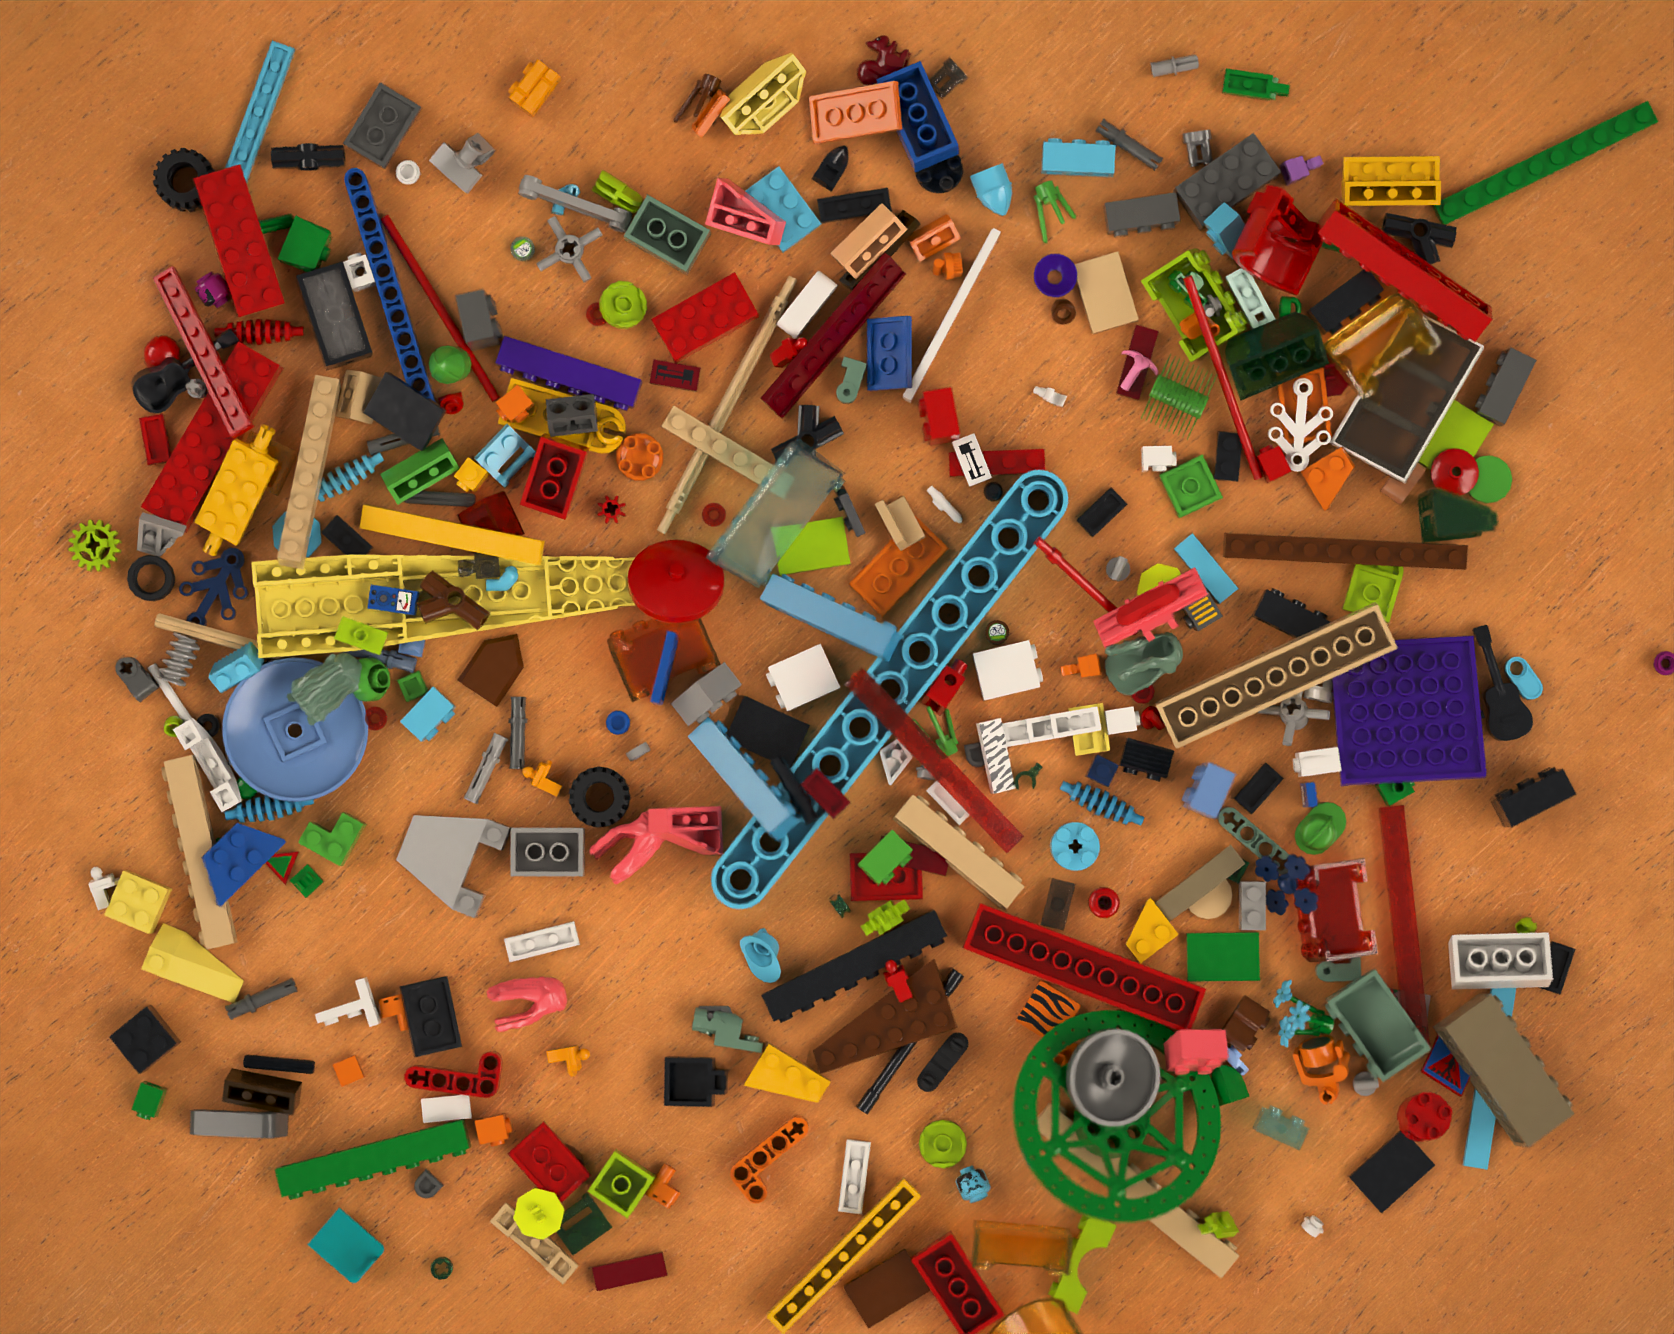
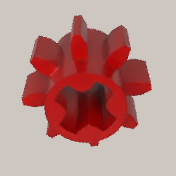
(618, 511)

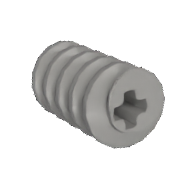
(179, 659)

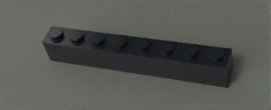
(854, 965)

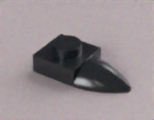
(832, 168)

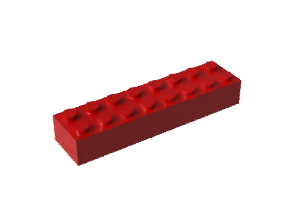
(1404, 270)
(206, 441)

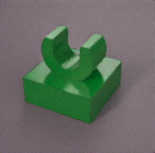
(307, 881)

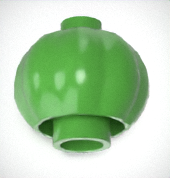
(373, 680)

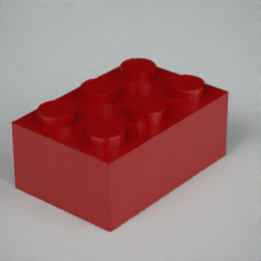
(940, 416)
(554, 476)

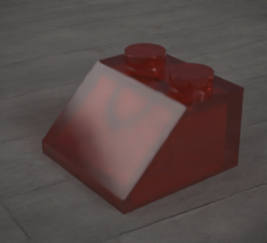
(492, 513)

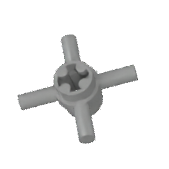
(564, 240)
(1298, 719)

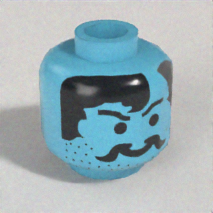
(973, 1184)

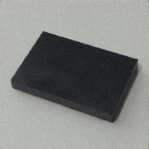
(405, 411)
(767, 731)
(430, 1016)
(1391, 1171)

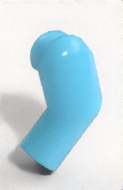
(571, 189)
(505, 582)

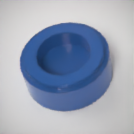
(618, 722)

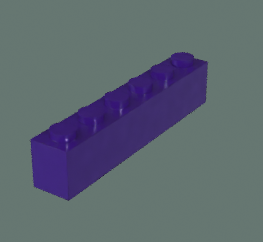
(568, 372)

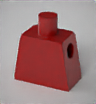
(941, 693)

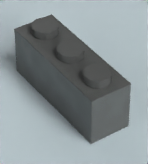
(1141, 214)
(1504, 386)

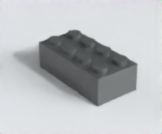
(1227, 180)

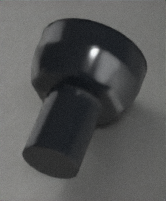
(993, 491)

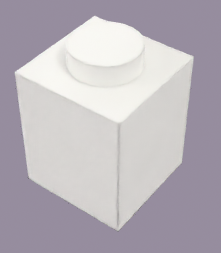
(1121, 720)

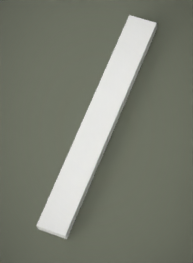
(952, 314)

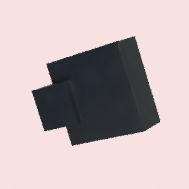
(693, 1081)

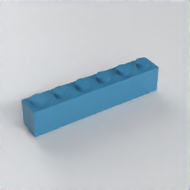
(831, 617)
(743, 778)

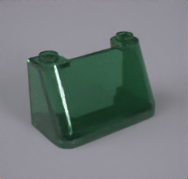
(1452, 517)

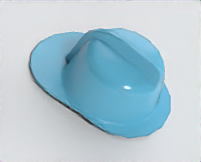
(761, 955)

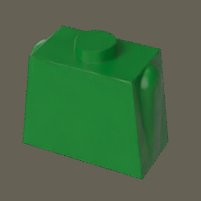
(305, 245)

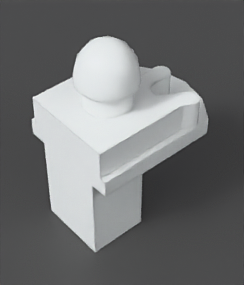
(99, 885)

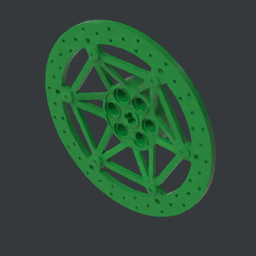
(1201, 1157)

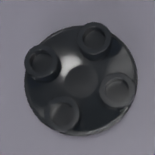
(941, 176)

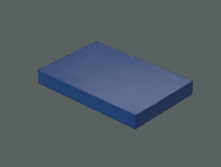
(889, 353)
(665, 668)

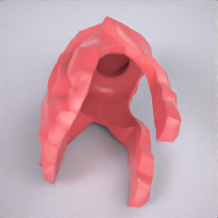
(642, 849)
(546, 993)

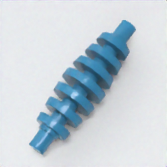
(1102, 803)
(260, 809)

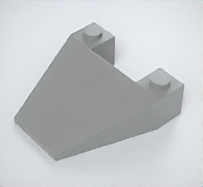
(441, 854)

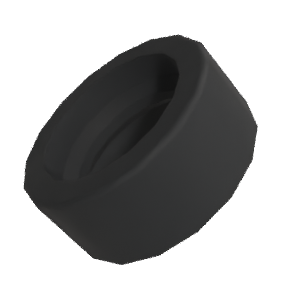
(133, 573)

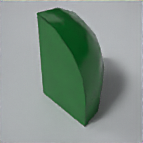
(1228, 1085)

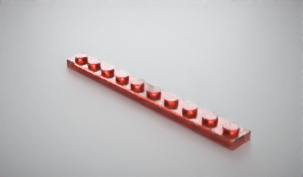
(933, 760)
(1403, 916)

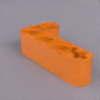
(772, 1154)

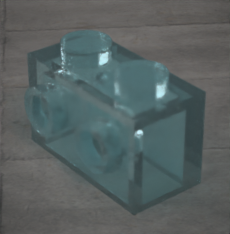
(1286, 1130)

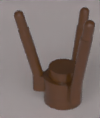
(707, 87)

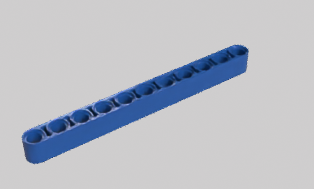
(384, 283)

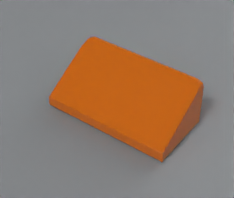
(933, 237)

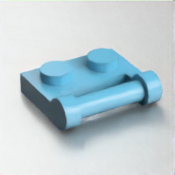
(499, 450)

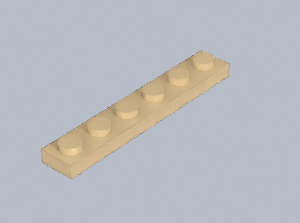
(716, 445)

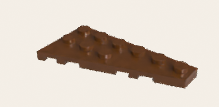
(891, 1023)

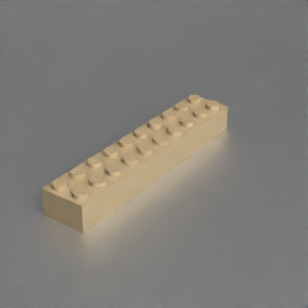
(1276, 675)

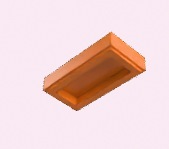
(710, 112)

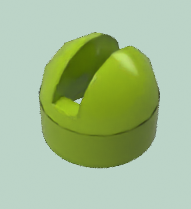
(175, 721)
(1525, 925)

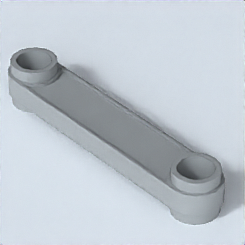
(532, 188)

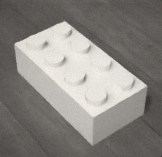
(1500, 961)

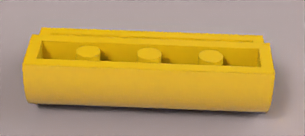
(1391, 180)

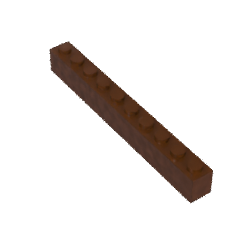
(1345, 551)

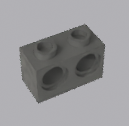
(571, 415)

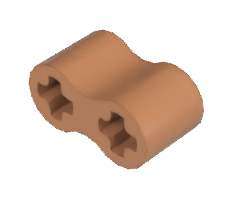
(1398, 490)

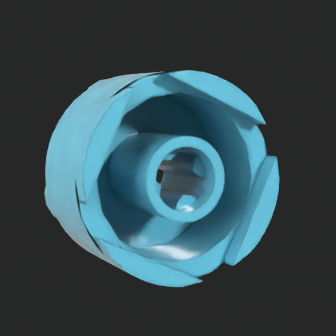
(1085, 855)

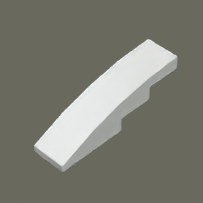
(1052, 726)

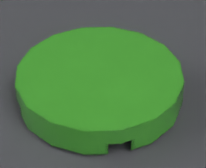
(1493, 480)

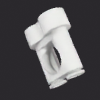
(1319, 693)

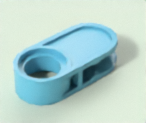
(1527, 682)

